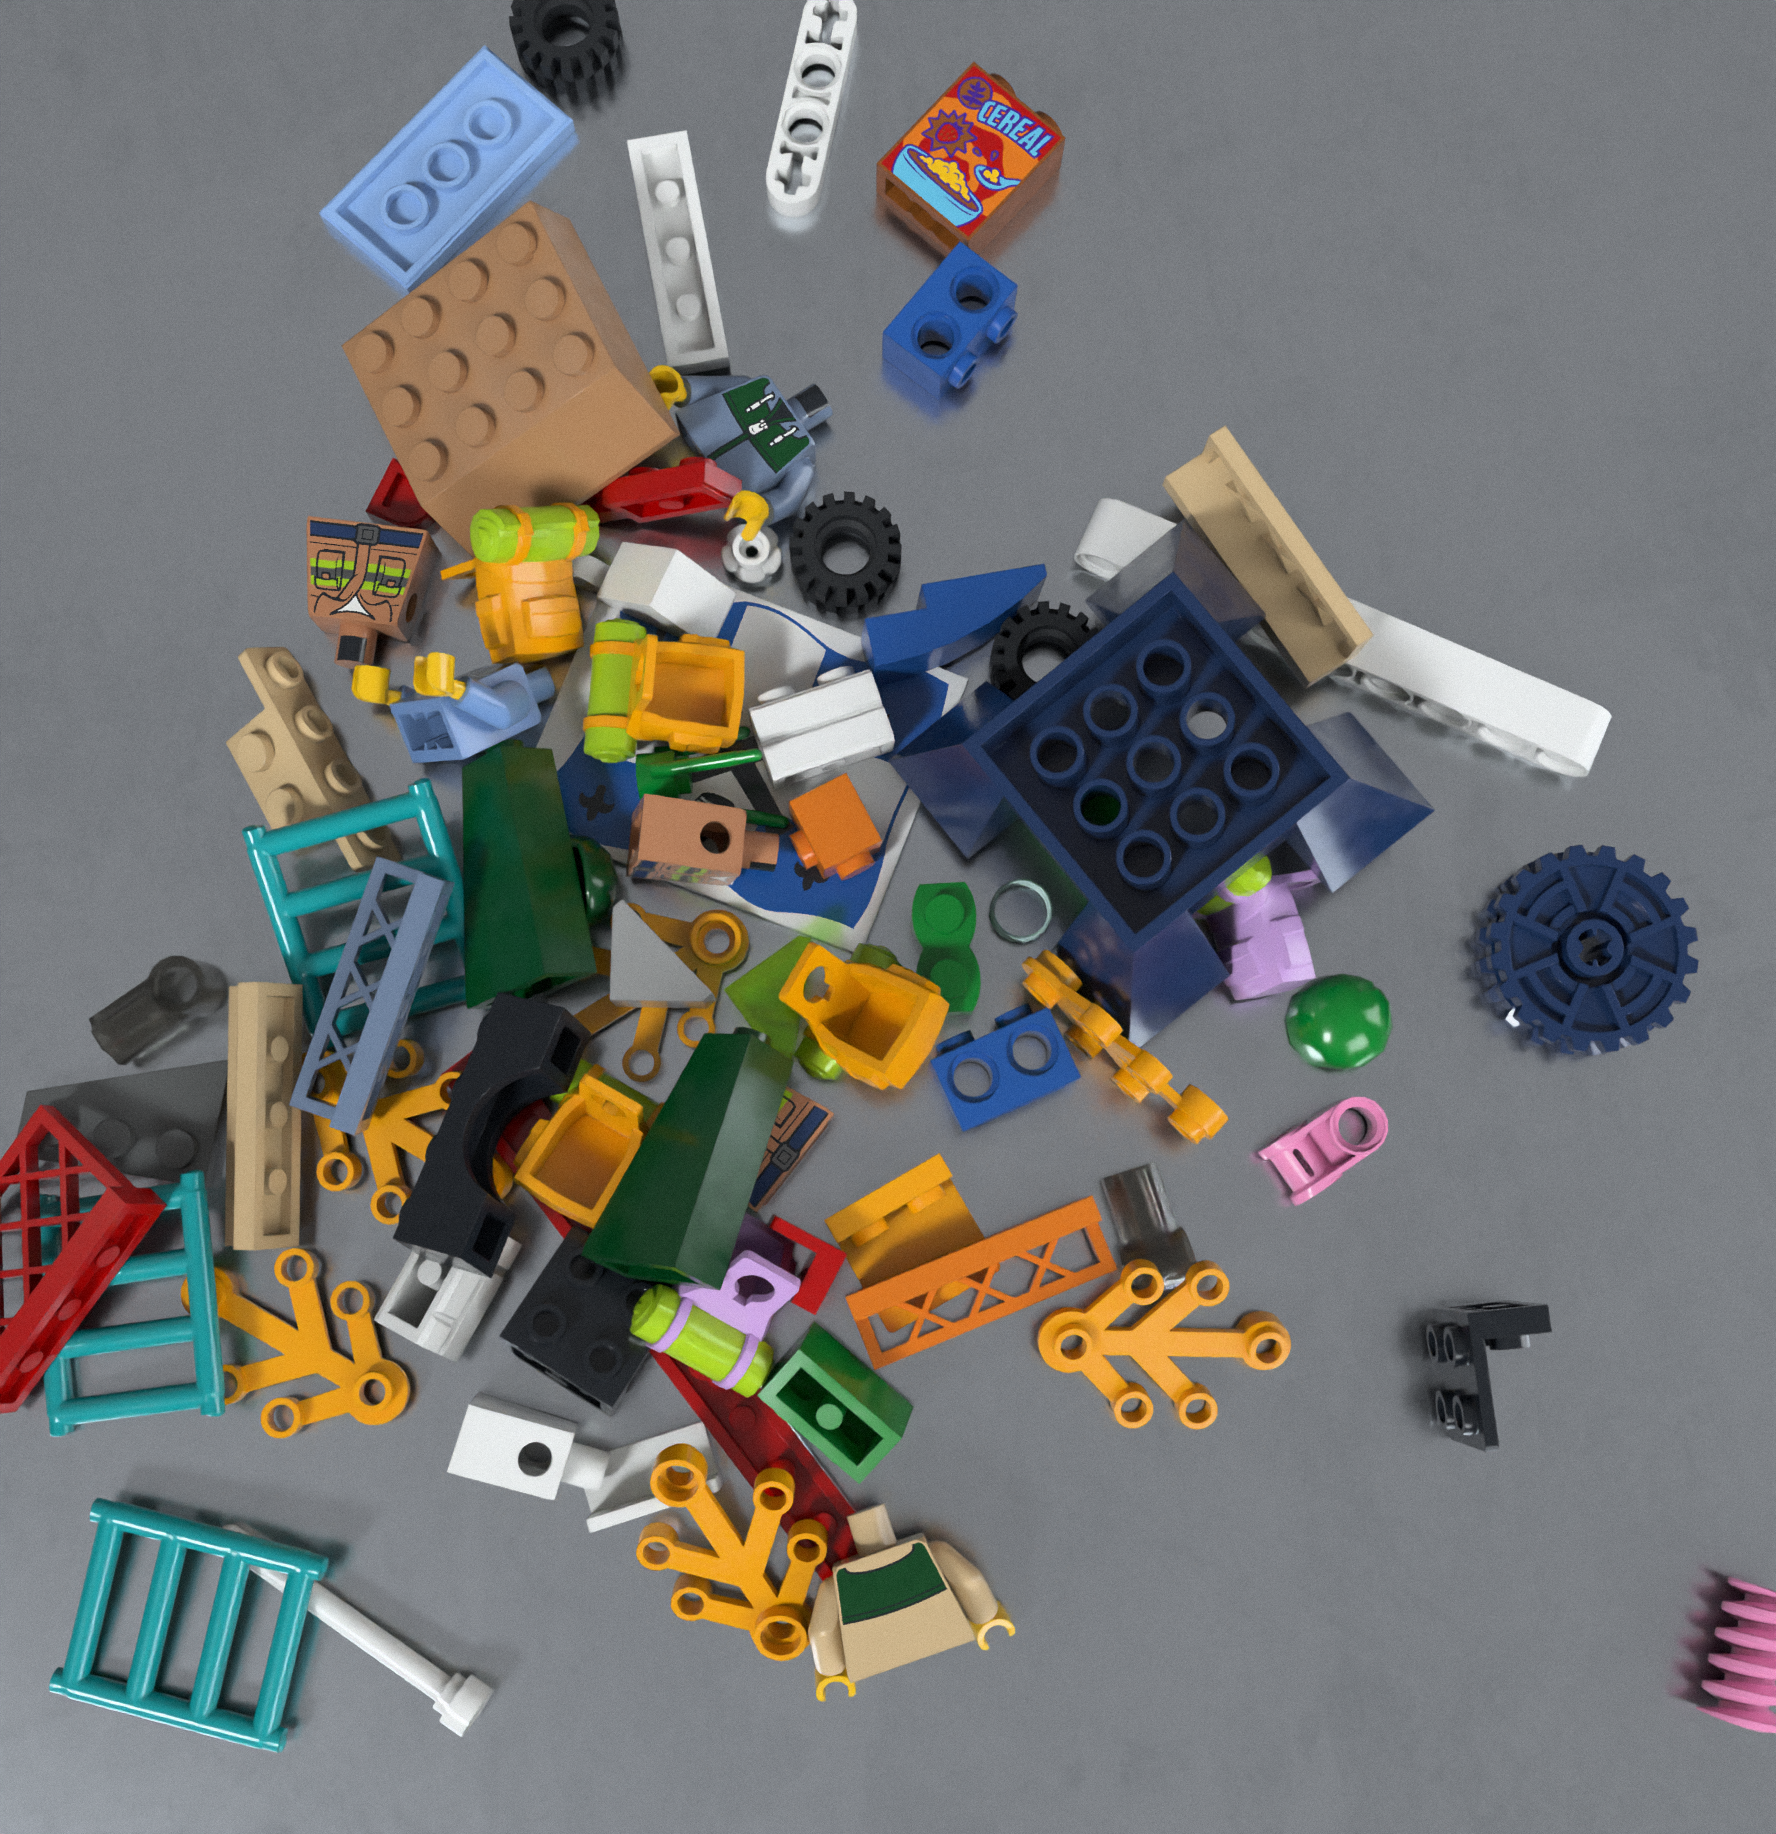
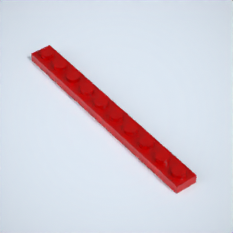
(741, 1425)

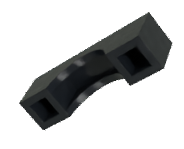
(519, 1057)

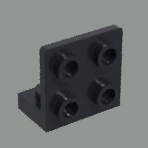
(579, 1326)
(1459, 1345)

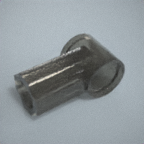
(155, 1008)
(1148, 1225)

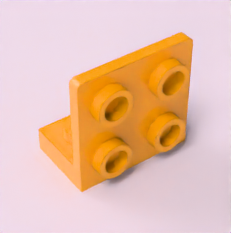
(904, 1227)

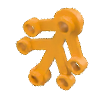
(694, 954)
(1139, 1071)
(387, 1128)
(1154, 1340)
(310, 1350)
(734, 1559)

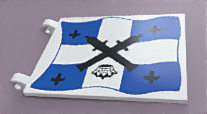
(779, 652)

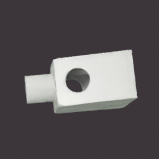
(494, 1442)

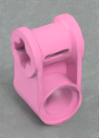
(1322, 1148)

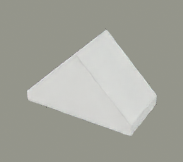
(666, 590)

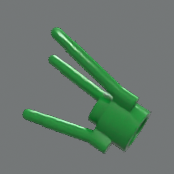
(670, 774)

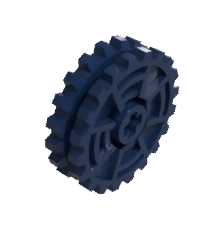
(1634, 954)

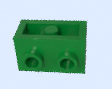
(836, 1402)

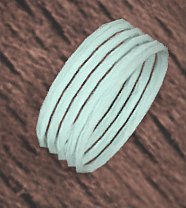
(1028, 883)

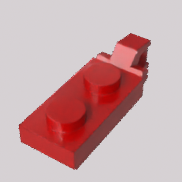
(666, 493)

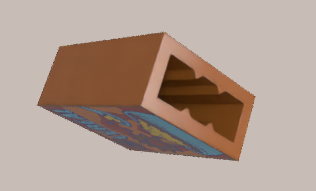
(970, 161)

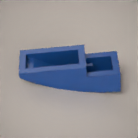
(947, 621)

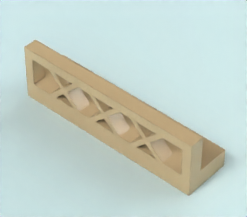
(1269, 557)
(261, 1124)

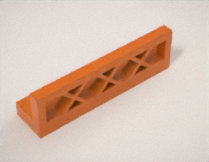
(974, 1258)

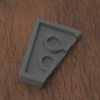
(145, 1121)

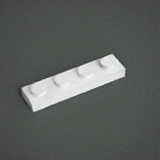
(678, 253)

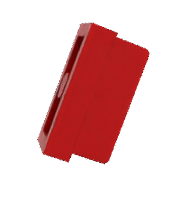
(818, 1268)

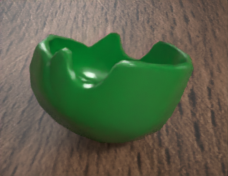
(1339, 1021)

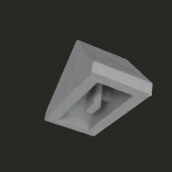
(647, 970)

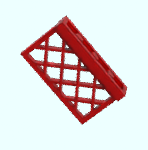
(89, 1252)

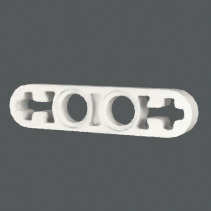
(811, 102)

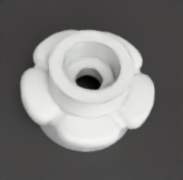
(752, 568)

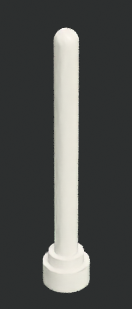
(456, 1697)

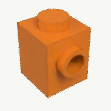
(834, 830)

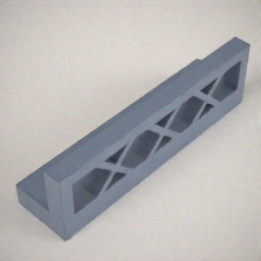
(387, 1008)

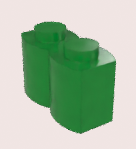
(942, 935)

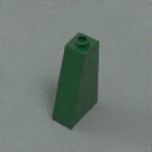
(520, 879)
(696, 1167)

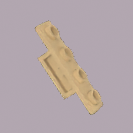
(296, 758)

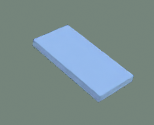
(447, 171)

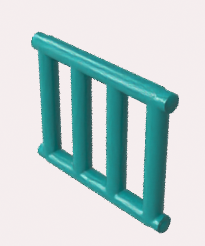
(286, 906)
(200, 1326)
(138, 1694)

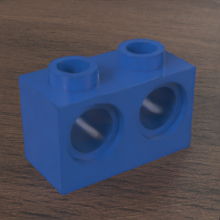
(939, 316)
(1010, 1083)

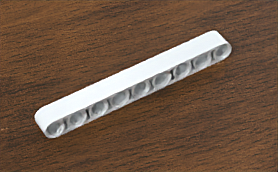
(1407, 665)

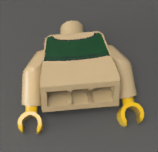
(896, 1604)

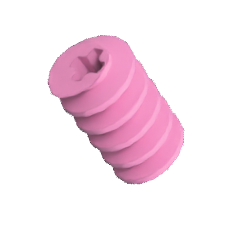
(1751, 1665)

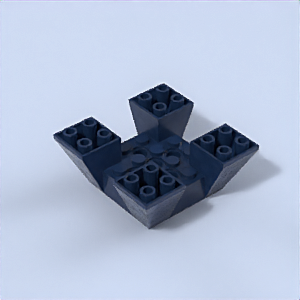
(1264, 777)

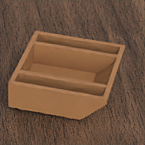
(510, 377)

